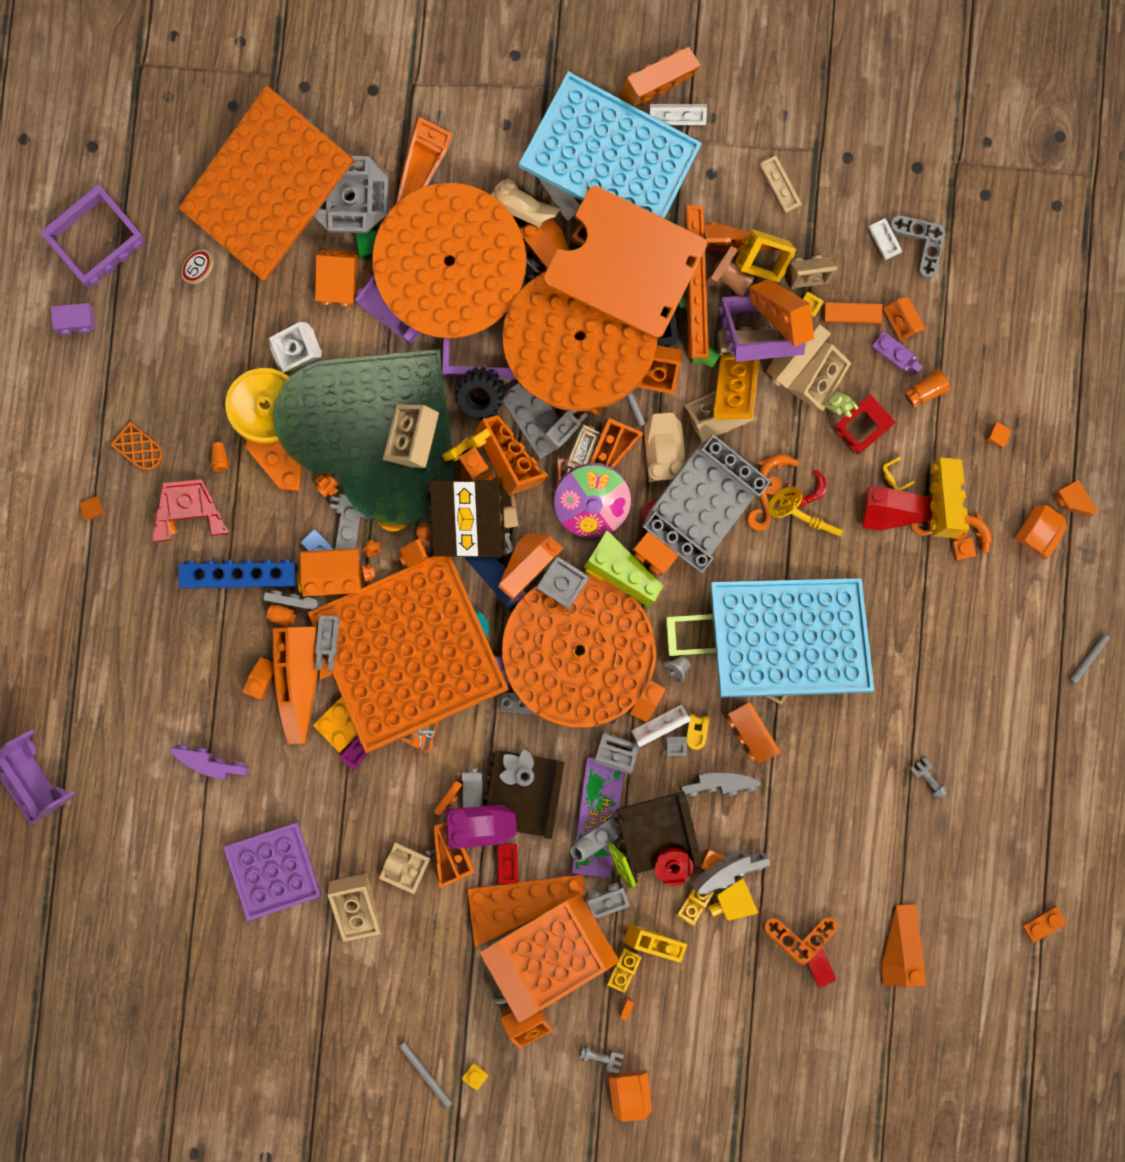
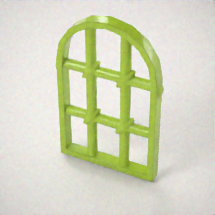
(622, 865)

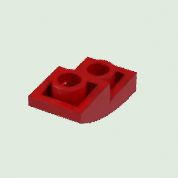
(820, 968)

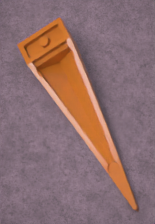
(423, 155)

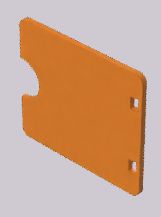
(628, 262)

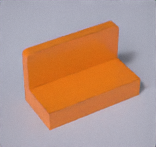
(904, 318)

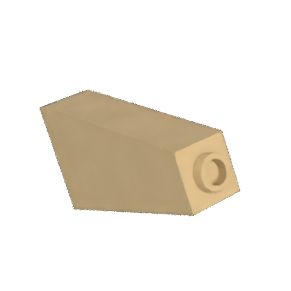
(786, 369)

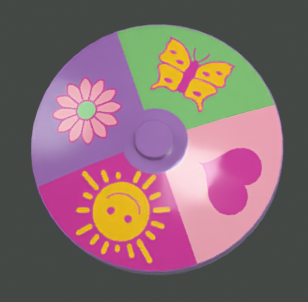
(592, 500)

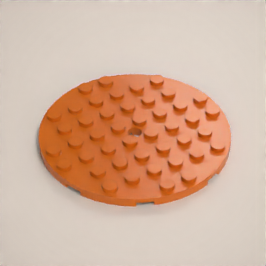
(444, 223)
(568, 371)
(586, 687)

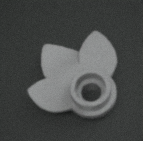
(516, 766)

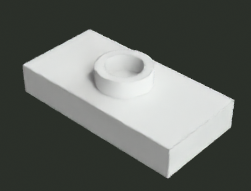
(884, 239)

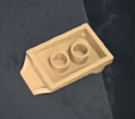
(522, 204)
(663, 447)

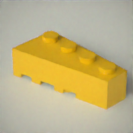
(948, 498)

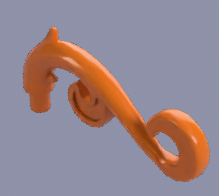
(776, 484)
(977, 522)

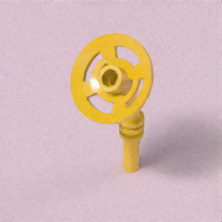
(789, 506)

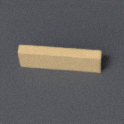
(780, 184)

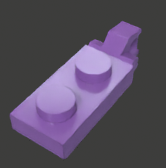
(896, 353)

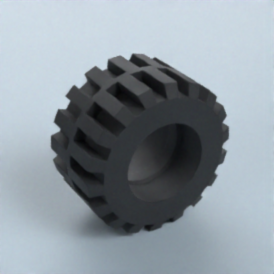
(474, 406)

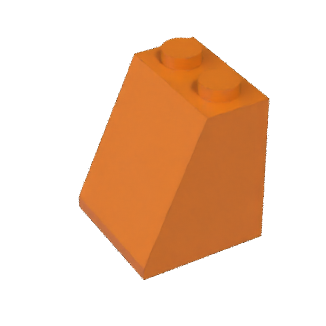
(336, 276)

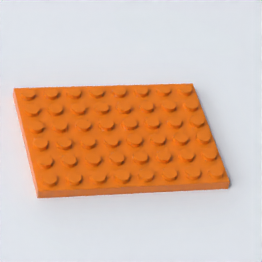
(266, 183)

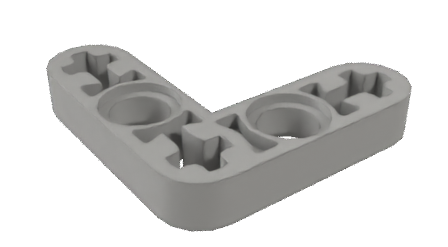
(930, 241)

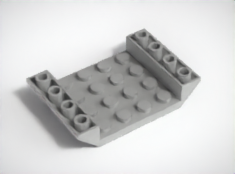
(704, 501)

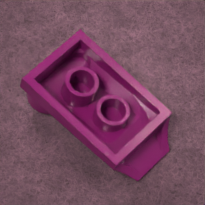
(479, 826)

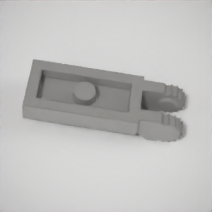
(563, 429)
(292, 600)
(327, 640)

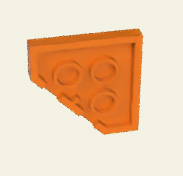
(277, 464)

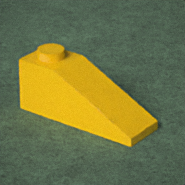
(654, 943)

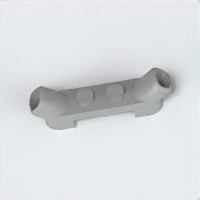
(595, 840)

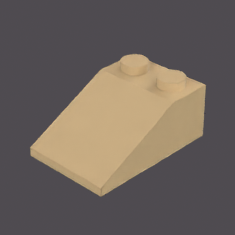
(810, 272)
(354, 907)

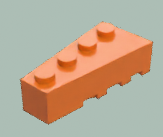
(659, 77)
(784, 311)
(509, 457)

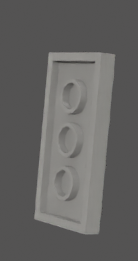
(532, 418)

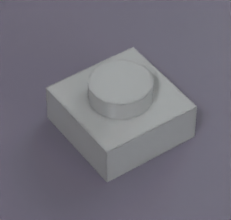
(676, 746)

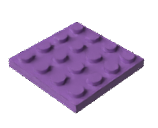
(272, 871)

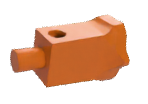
(474, 466)

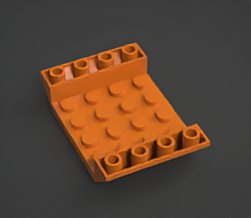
(549, 957)

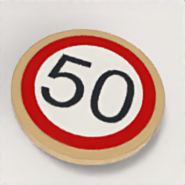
(197, 266)

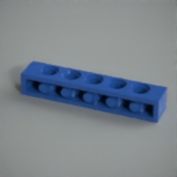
(188, 571)

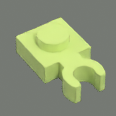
(841, 403)

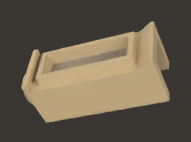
(582, 447)

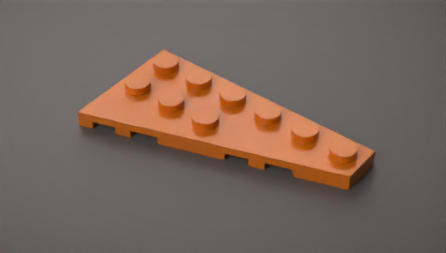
(507, 906)

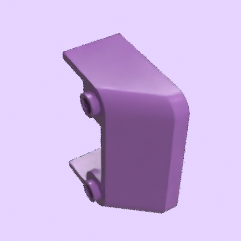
(27, 781)

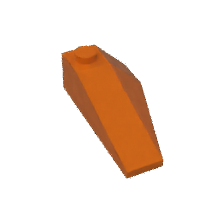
(544, 240)
(903, 954)

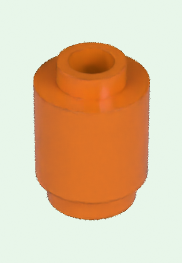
(281, 615)

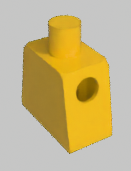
(734, 901)

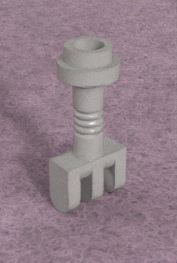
(923, 770)
(586, 1053)

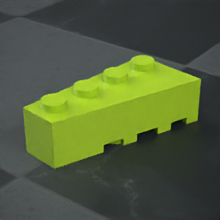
(623, 570)

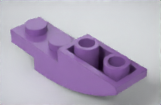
(201, 761)

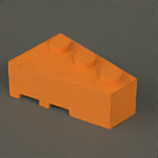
(613, 442)
(451, 863)

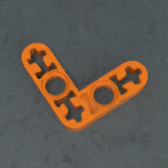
(805, 945)

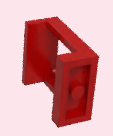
(876, 413)

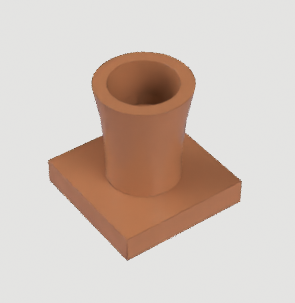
(729, 273)

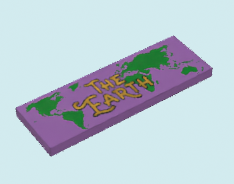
(598, 804)

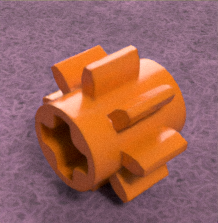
(326, 485)

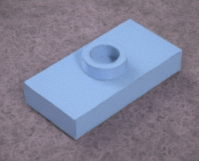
(316, 542)

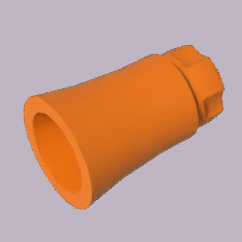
(928, 388)

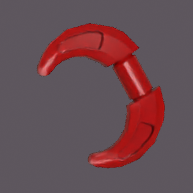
(819, 492)

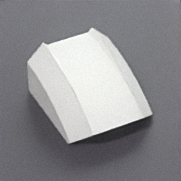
(294, 347)

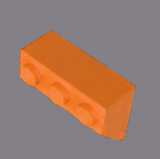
(330, 572)
(752, 733)

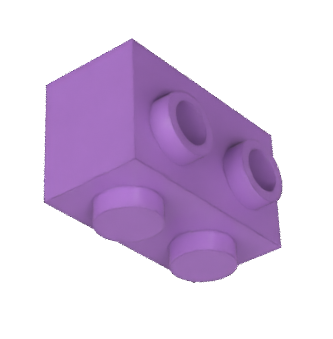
(73, 318)

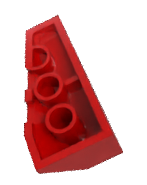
(894, 508)

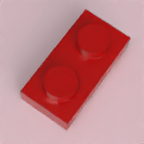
(507, 863)

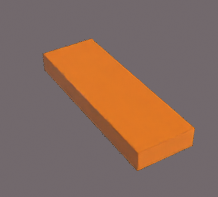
(853, 313)

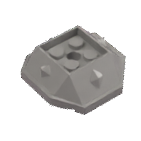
(367, 208)

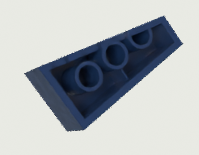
(492, 572)

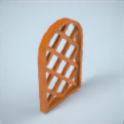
(122, 434)

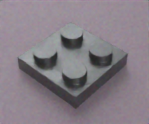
(562, 583)

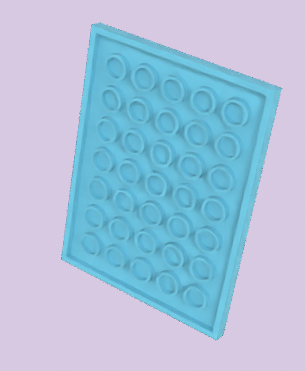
(608, 144)
(791, 637)

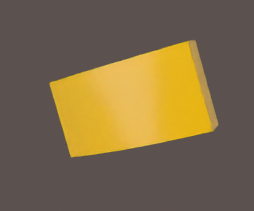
(694, 906)
(624, 971)

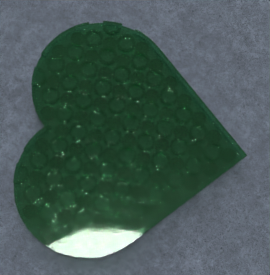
(339, 419)

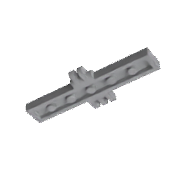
(348, 522)

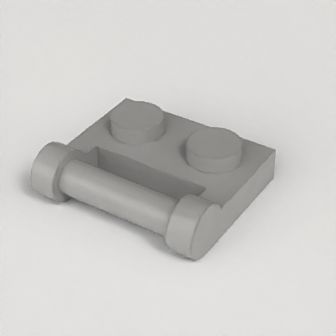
(615, 757)

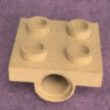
(404, 868)

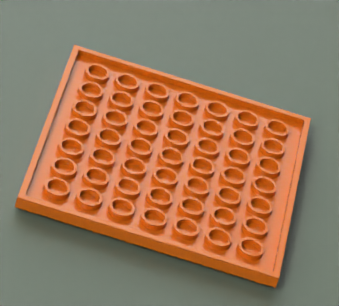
(410, 652)

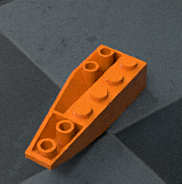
(295, 678)

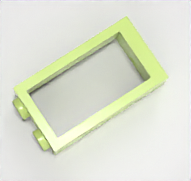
(671, 635)

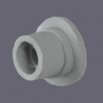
(677, 668)

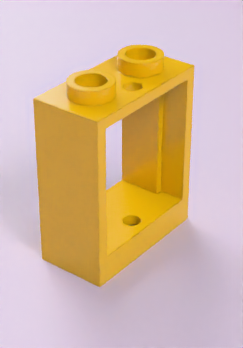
(751, 248)

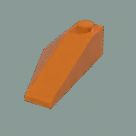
(721, 237)
(527, 561)

